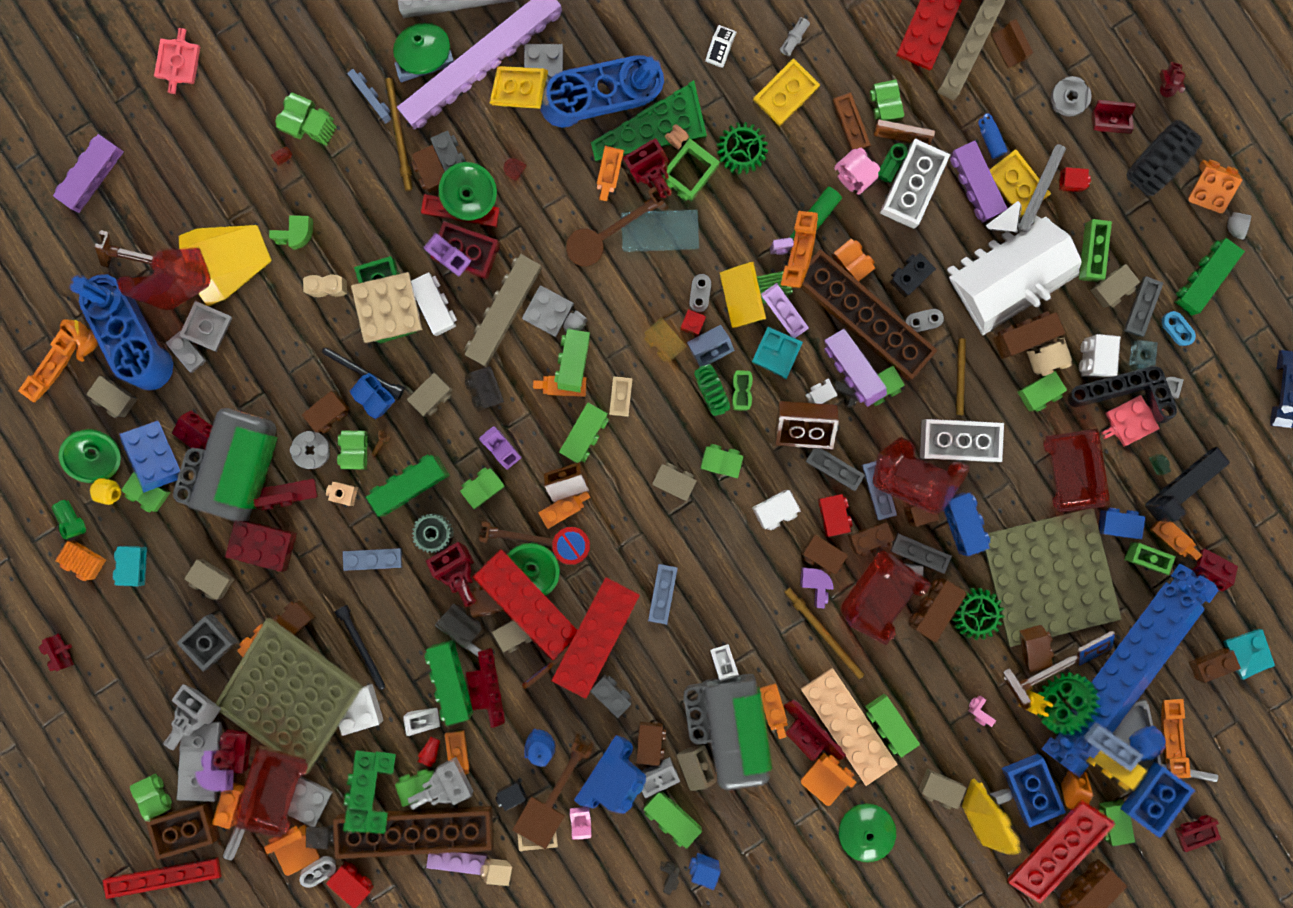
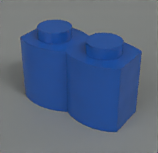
(372, 396)

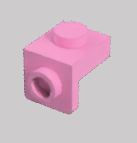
(981, 717)
(580, 822)

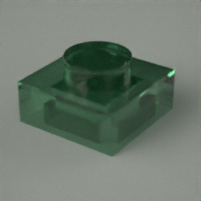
(1160, 464)

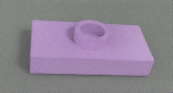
(781, 246)

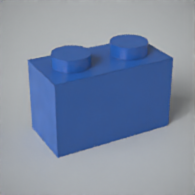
(1121, 524)
(704, 870)

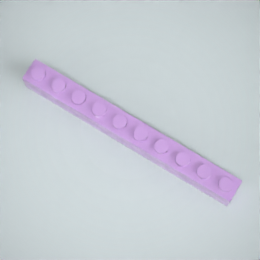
(478, 60)

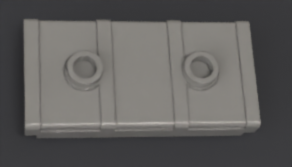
(1136, 718)
(191, 751)

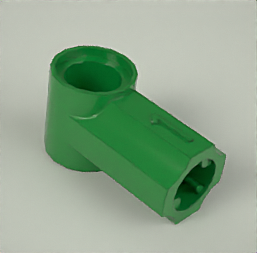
(891, 163)
(69, 524)

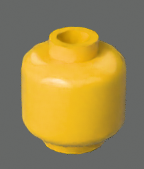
(105, 491)

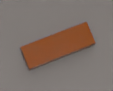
(851, 122)
(903, 132)

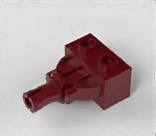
(648, 165)
(454, 570)
(234, 752)

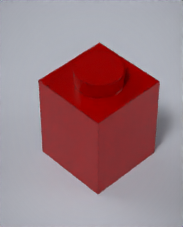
(1074, 179)
(693, 322)

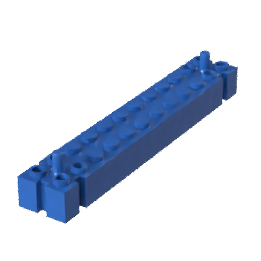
(1136, 662)

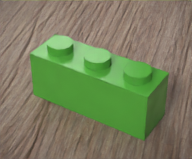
(1095, 250)
(572, 360)
(584, 433)
(891, 726)
(672, 819)

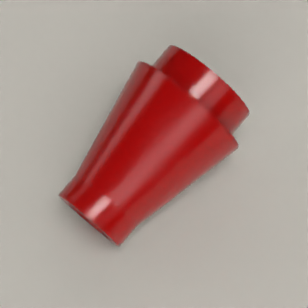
(429, 752)

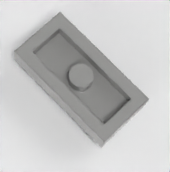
(186, 352)

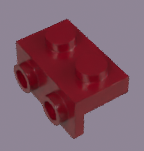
(1113, 116)
(192, 430)
(1216, 570)
(1197, 833)

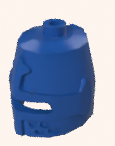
(1148, 742)
(539, 747)

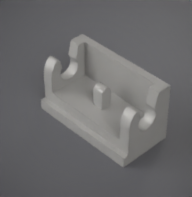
(659, 777)

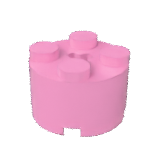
(857, 170)

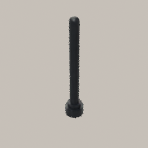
(395, 390)
(343, 614)

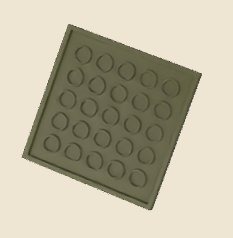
(1052, 575)
(288, 694)

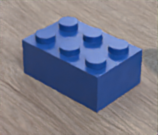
(150, 456)
(966, 524)
(1033, 790)
(1157, 799)

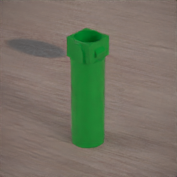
(824, 206)

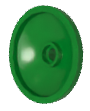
(421, 55)
(474, 180)
(87, 465)
(546, 565)
(860, 822)

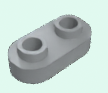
(700, 293)
(924, 320)
(318, 870)

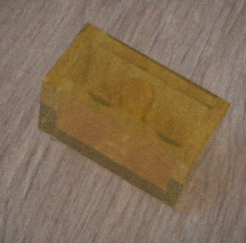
(664, 340)

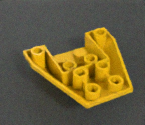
(230, 255)
(988, 821)

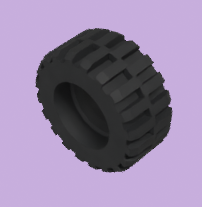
(1164, 158)

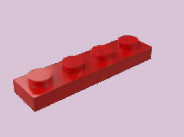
(433, 207)

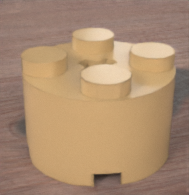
(1049, 356)

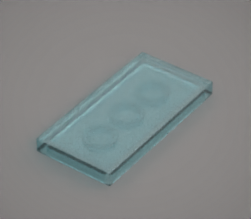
(662, 231)

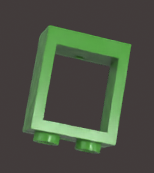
(703, 156)

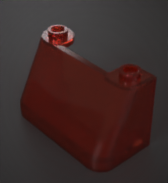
(176, 279)
(1078, 470)
(915, 480)
(882, 596)
(269, 792)

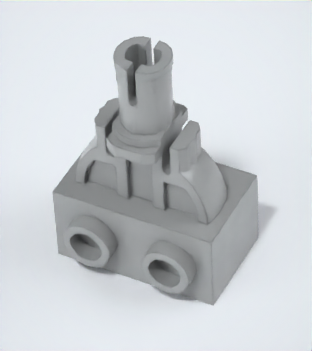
(191, 714)
(447, 783)

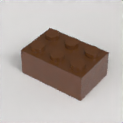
(1028, 334)
(806, 425)
(937, 609)
(182, 830)
(1094, 888)

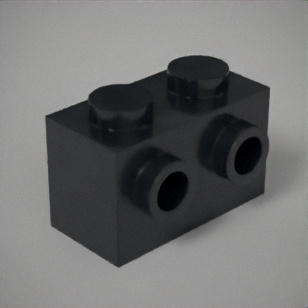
(912, 275)

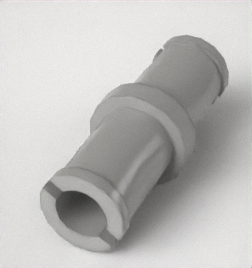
(794, 36)

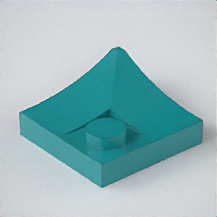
(777, 352)
(1251, 653)

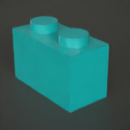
(130, 565)

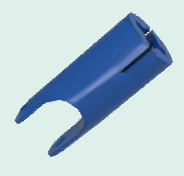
(992, 137)

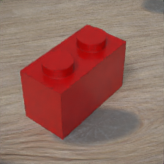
(835, 515)
(350, 884)

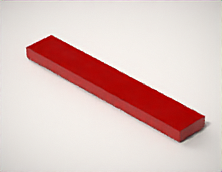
(162, 878)

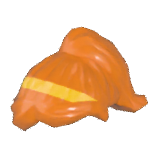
(82, 335)

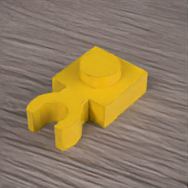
(1037, 703)

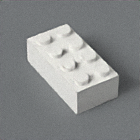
(914, 183)
(961, 440)

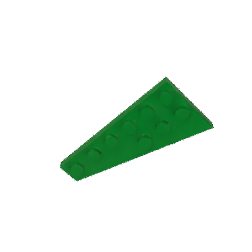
(655, 122)

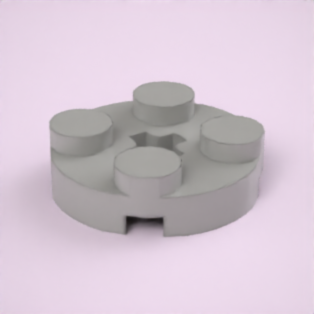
(1078, 88)
(309, 461)

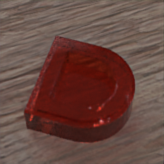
(281, 155)
(514, 168)

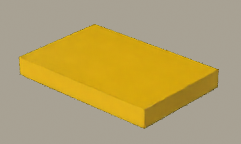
(518, 87)
(786, 92)
(1015, 180)
(742, 295)

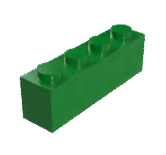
(1209, 276)

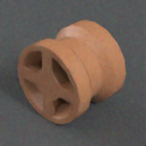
(676, 136)

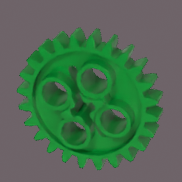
(1081, 691)

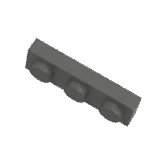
(1143, 306)
(835, 468)
(920, 553)

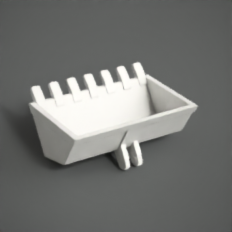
(1015, 273)

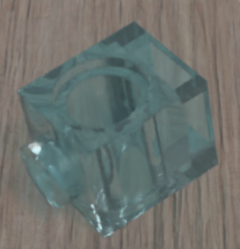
(1150, 350)

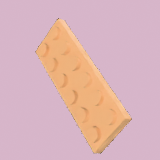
(849, 726)

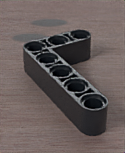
(1126, 387)
(1167, 503)

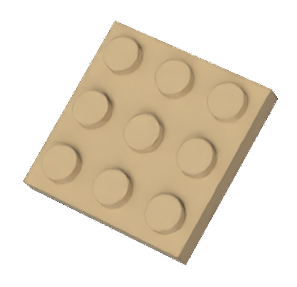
(386, 307)

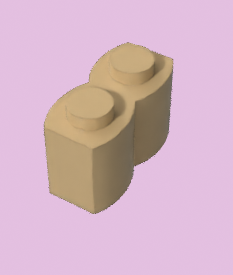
(320, 287)

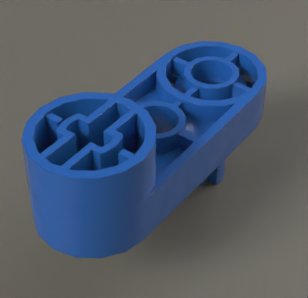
(626, 85)
(133, 352)

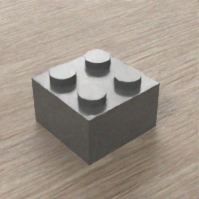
(207, 642)

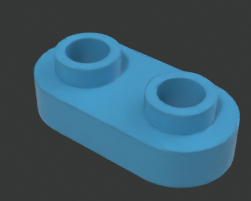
(1179, 326)

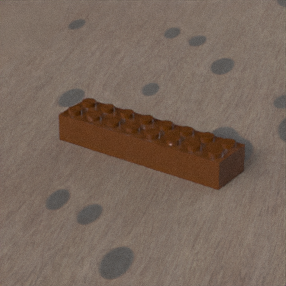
(866, 316)
(419, 833)

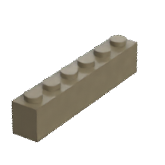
(970, 48)
(503, 310)

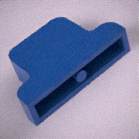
(614, 779)

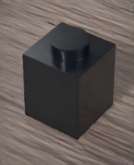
(511, 795)

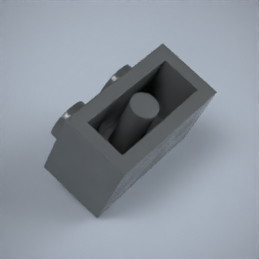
(446, 149)
(611, 696)

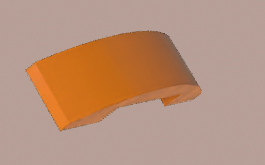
(802, 249)
(50, 367)
(1172, 730)

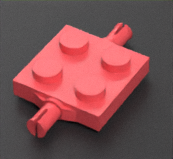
(177, 61)
(1131, 421)

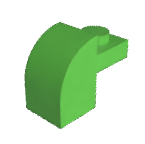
(298, 235)

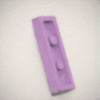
(784, 311)
(457, 862)

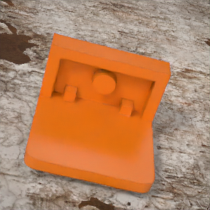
(1215, 186)
(827, 779)
(292, 850)

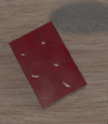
(475, 246)
(261, 545)

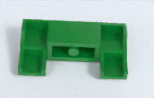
(362, 785)

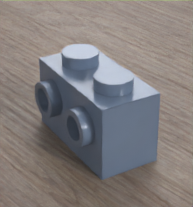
(710, 346)

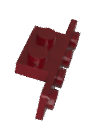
(286, 494)
(485, 688)
(809, 735)

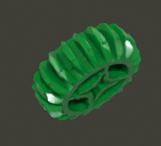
(735, 152)
(712, 390)
(978, 621)

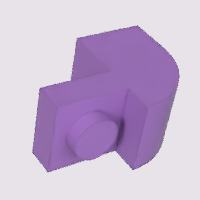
(446, 254)
(500, 447)
(820, 581)
(210, 777)

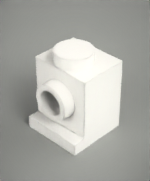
(821, 393)

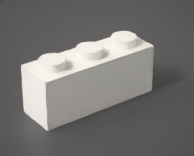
(433, 304)

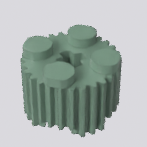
(443, 533)

